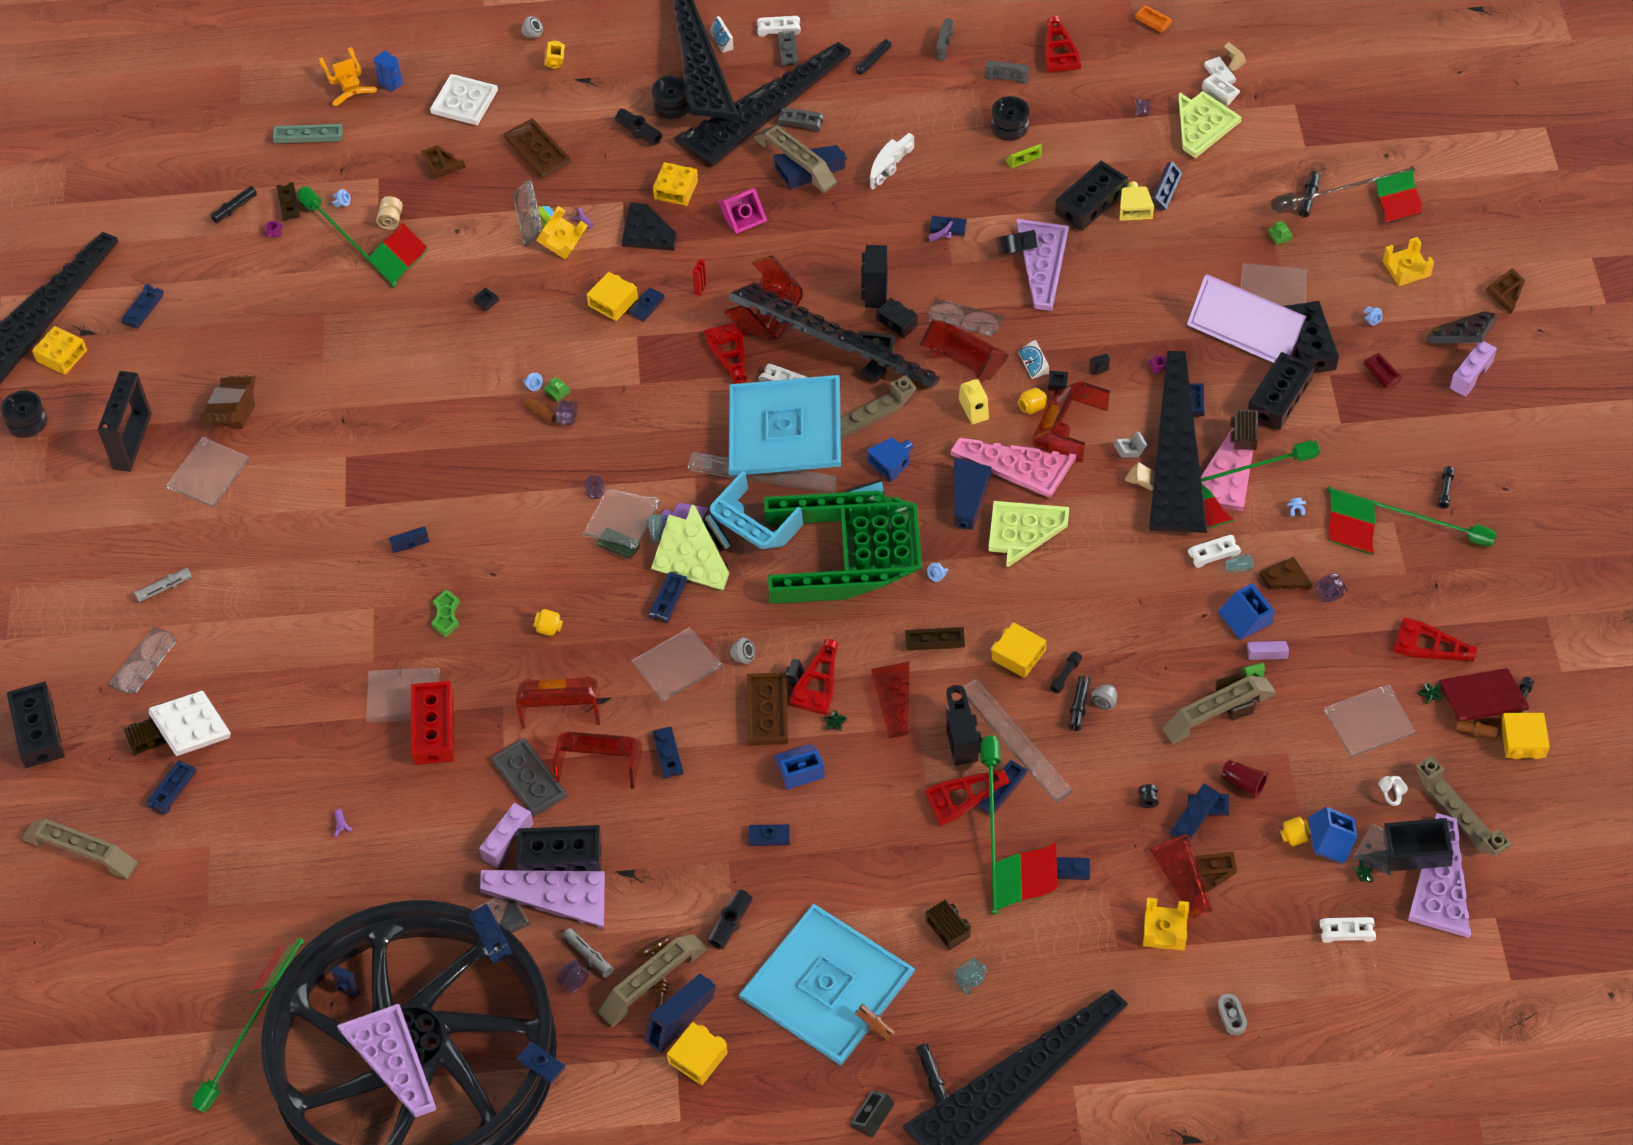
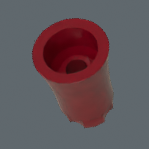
(1245, 777)

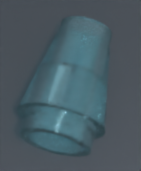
(656, 527)
(1241, 563)

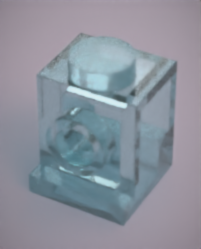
(970, 974)

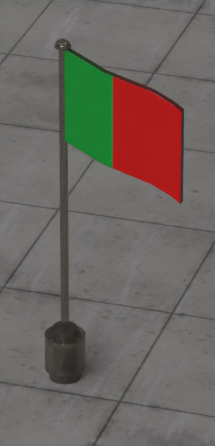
(1395, 192)

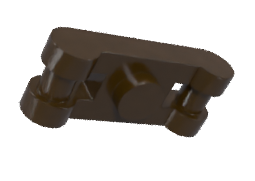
(288, 202)

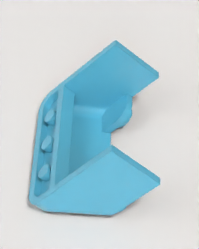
(731, 514)

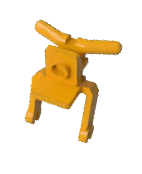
(346, 76)

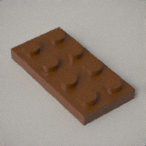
(537, 148)
(767, 708)

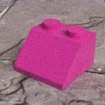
(742, 210)

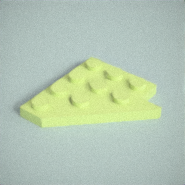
(1203, 122)
(1024, 527)
(690, 552)

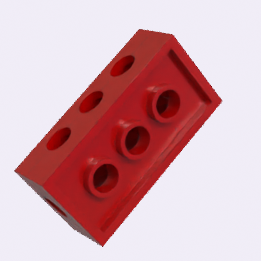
(432, 722)

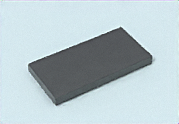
(529, 777)

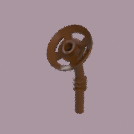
(652, 949)

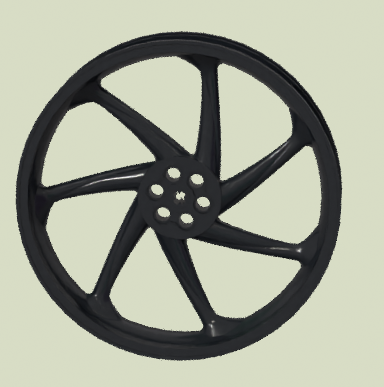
(375, 930)

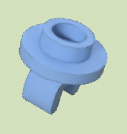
(342, 198)
(1374, 315)
(533, 381)
(1296, 503)
(936, 572)

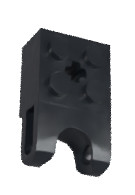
(961, 728)

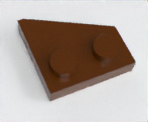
(441, 162)
(1507, 289)
(1285, 575)
(1216, 868)

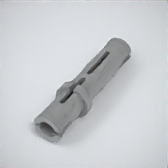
(162, 585)
(593, 958)

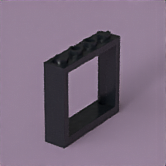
(124, 450)

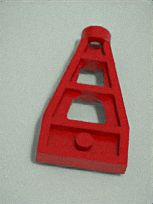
(1060, 62)
(726, 334)
(1408, 636)
(813, 700)
(942, 804)

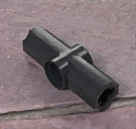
(638, 127)
(724, 929)

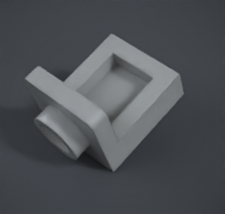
(1130, 447)

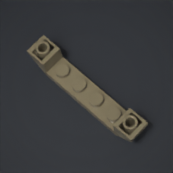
(821, 174)
(900, 392)
(1208, 707)
(1452, 805)
(82, 844)
(648, 975)

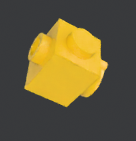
(554, 54)

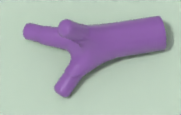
(583, 218)
(941, 234)
(341, 824)

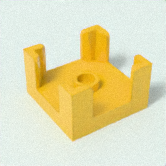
(560, 234)
(1407, 264)
(1165, 926)

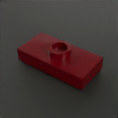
(1382, 370)

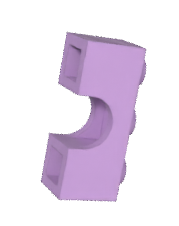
(1477, 361)
(497, 845)

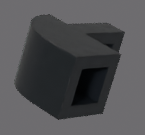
(1016, 242)

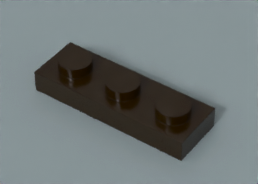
(935, 638)

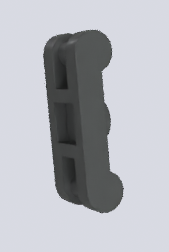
(944, 39)
(788, 49)
(1006, 71)
(800, 119)

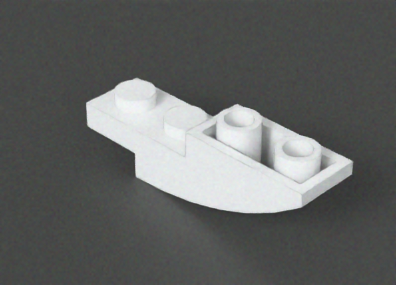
(888, 157)

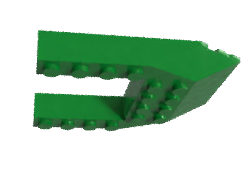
(877, 540)

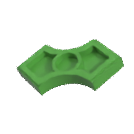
(445, 621)

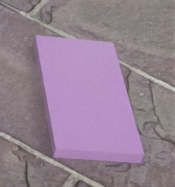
(1245, 319)

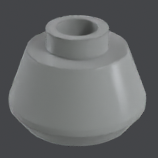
(532, 27)
(743, 651)
(1105, 696)

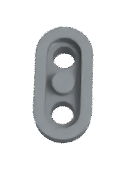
(1232, 1016)

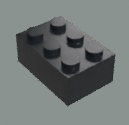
(874, 276)
(1418, 844)

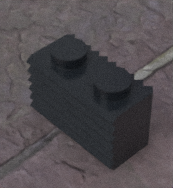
(897, 317)

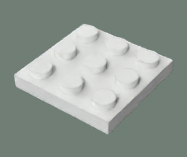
(464, 99)
(189, 723)

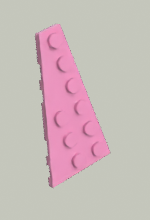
(1021, 465)
(1231, 488)

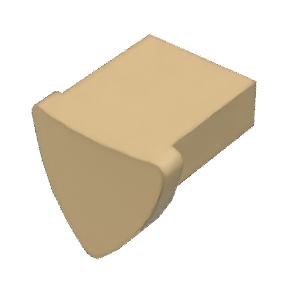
(1236, 55)
(1141, 475)

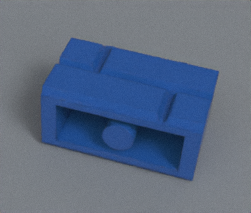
(388, 71)

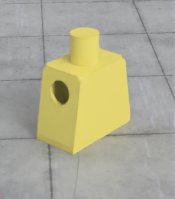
(1135, 203)
(970, 395)

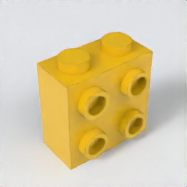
(675, 184)
(612, 296)
(59, 350)
(1018, 649)
(1524, 735)
(697, 1053)

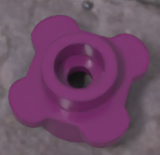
(273, 229)
(1158, 364)

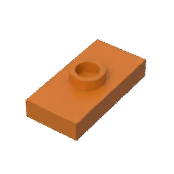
(1153, 18)

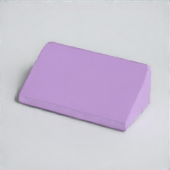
(1267, 650)

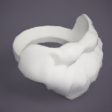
(1398, 785)

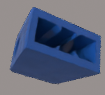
(890, 457)

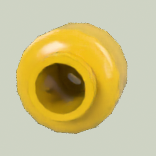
(1032, 401)
(547, 622)
(1296, 831)

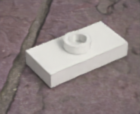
(1218, 66)

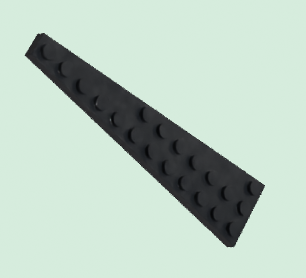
(703, 77)
(720, 136)
(39, 310)
(830, 332)
(1177, 478)
(992, 1098)

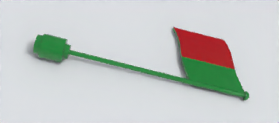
(391, 256)
(1214, 512)
(1354, 522)
(1023, 874)
(208, 1091)

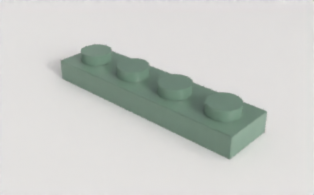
(308, 133)

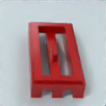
(699, 277)

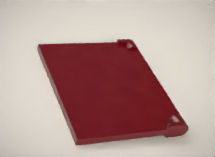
(1483, 694)

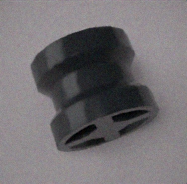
(1148, 796)

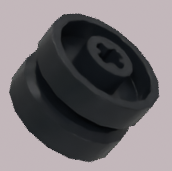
(670, 97)
(1010, 118)
(24, 413)

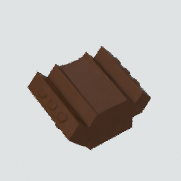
(231, 402)

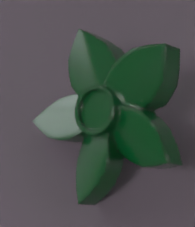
(1430, 692)
(836, 720)
(1364, 872)

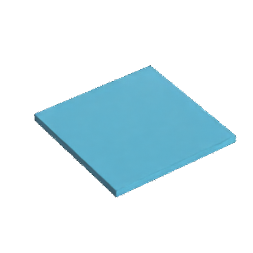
(784, 425)
(822, 979)

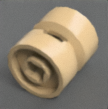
(389, 213)

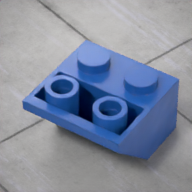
(1247, 612)
(800, 766)
(1332, 834)

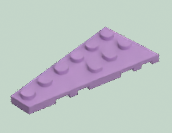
(1045, 261)
(554, 892)
(1442, 893)
(389, 1050)

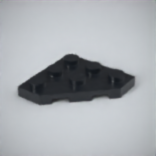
(647, 229)
(1464, 330)

